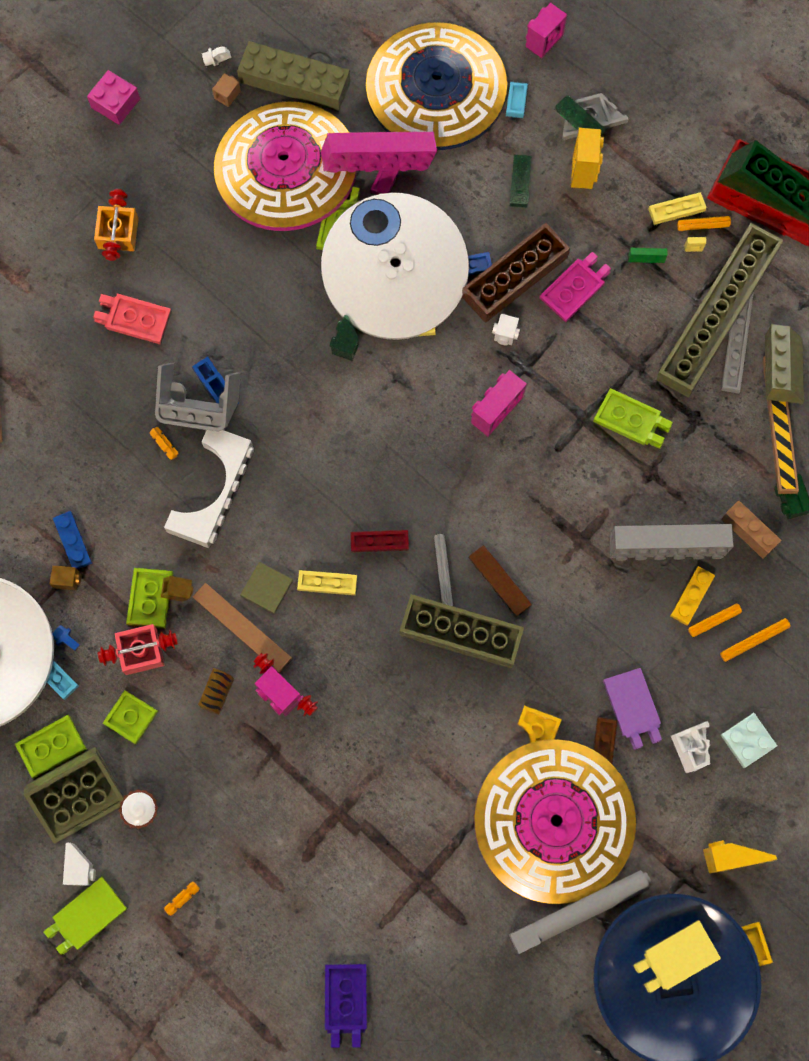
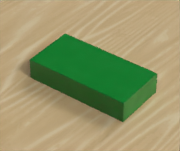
(647, 255)

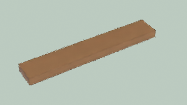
(241, 626)

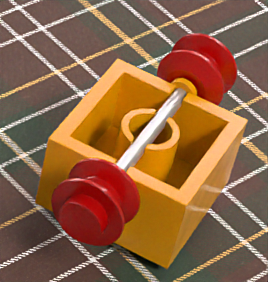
(116, 226)

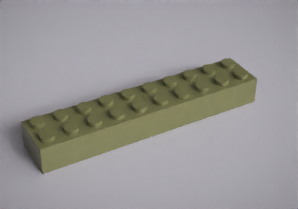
(719, 310)

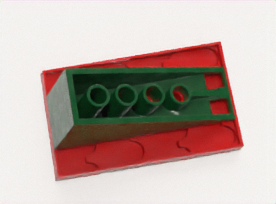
(765, 190)

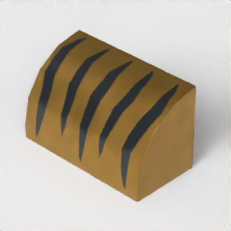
(216, 691)

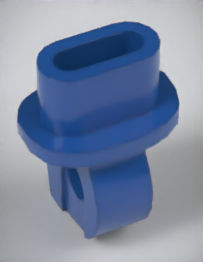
(62, 635)

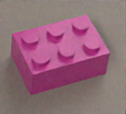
(498, 402)

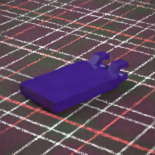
(345, 1002)

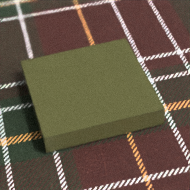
(266, 587)

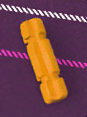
(164, 443)
(181, 898)

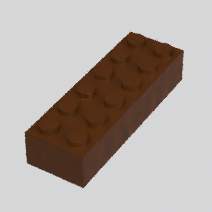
(515, 272)

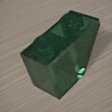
(346, 340)

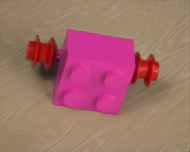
(278, 691)

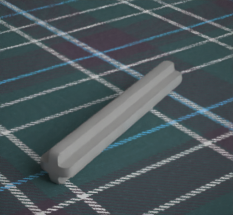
(443, 569)

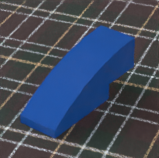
(210, 378)

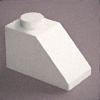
(77, 867)

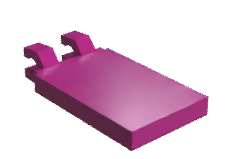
(575, 287)

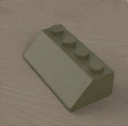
(784, 365)

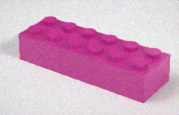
(378, 151)

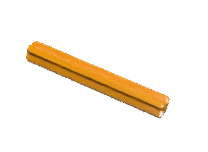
(755, 639)

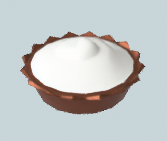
(138, 809)

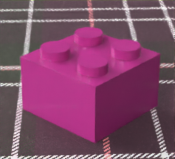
(545, 30)
(113, 97)

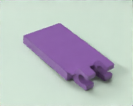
(633, 706)

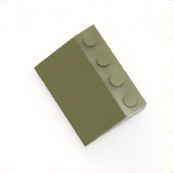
(73, 795)

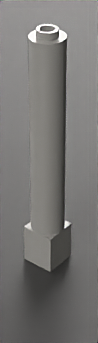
(580, 911)

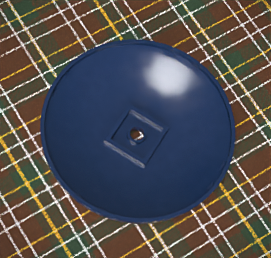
(696, 1017)

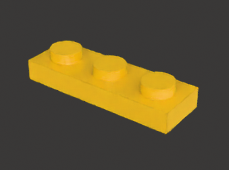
(692, 595)

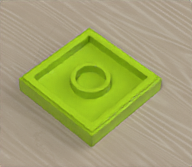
(130, 717)

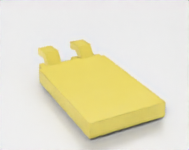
(678, 957)

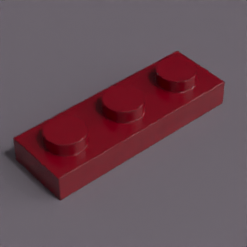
(379, 541)

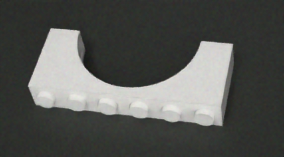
(202, 525)

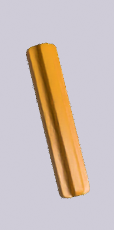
(703, 223)
(715, 620)

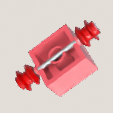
(138, 649)

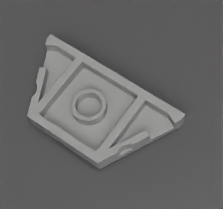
(601, 110)

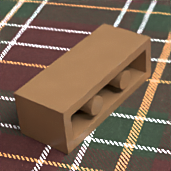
(751, 529)

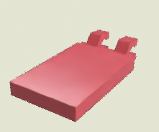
(133, 317)

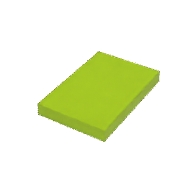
(145, 600)
(50, 746)

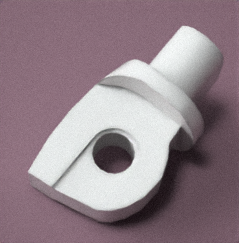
(216, 56)

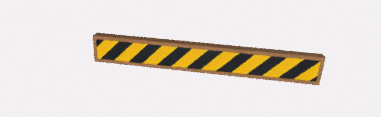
(782, 446)

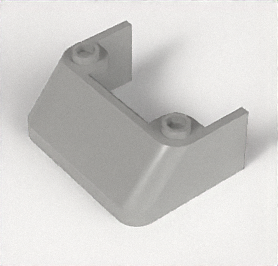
(177, 410)

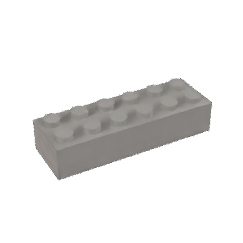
(671, 541)

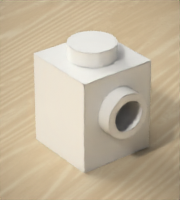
(506, 330)

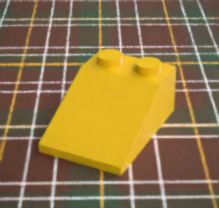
(730, 856)

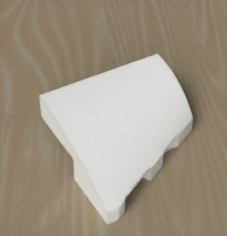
(693, 747)

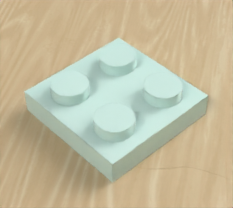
(748, 740)

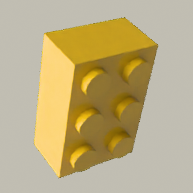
(586, 158)

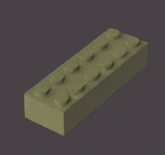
(293, 76)
(461, 631)

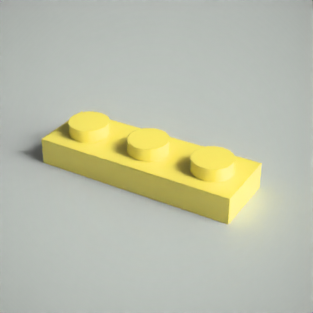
(677, 208)
(327, 582)

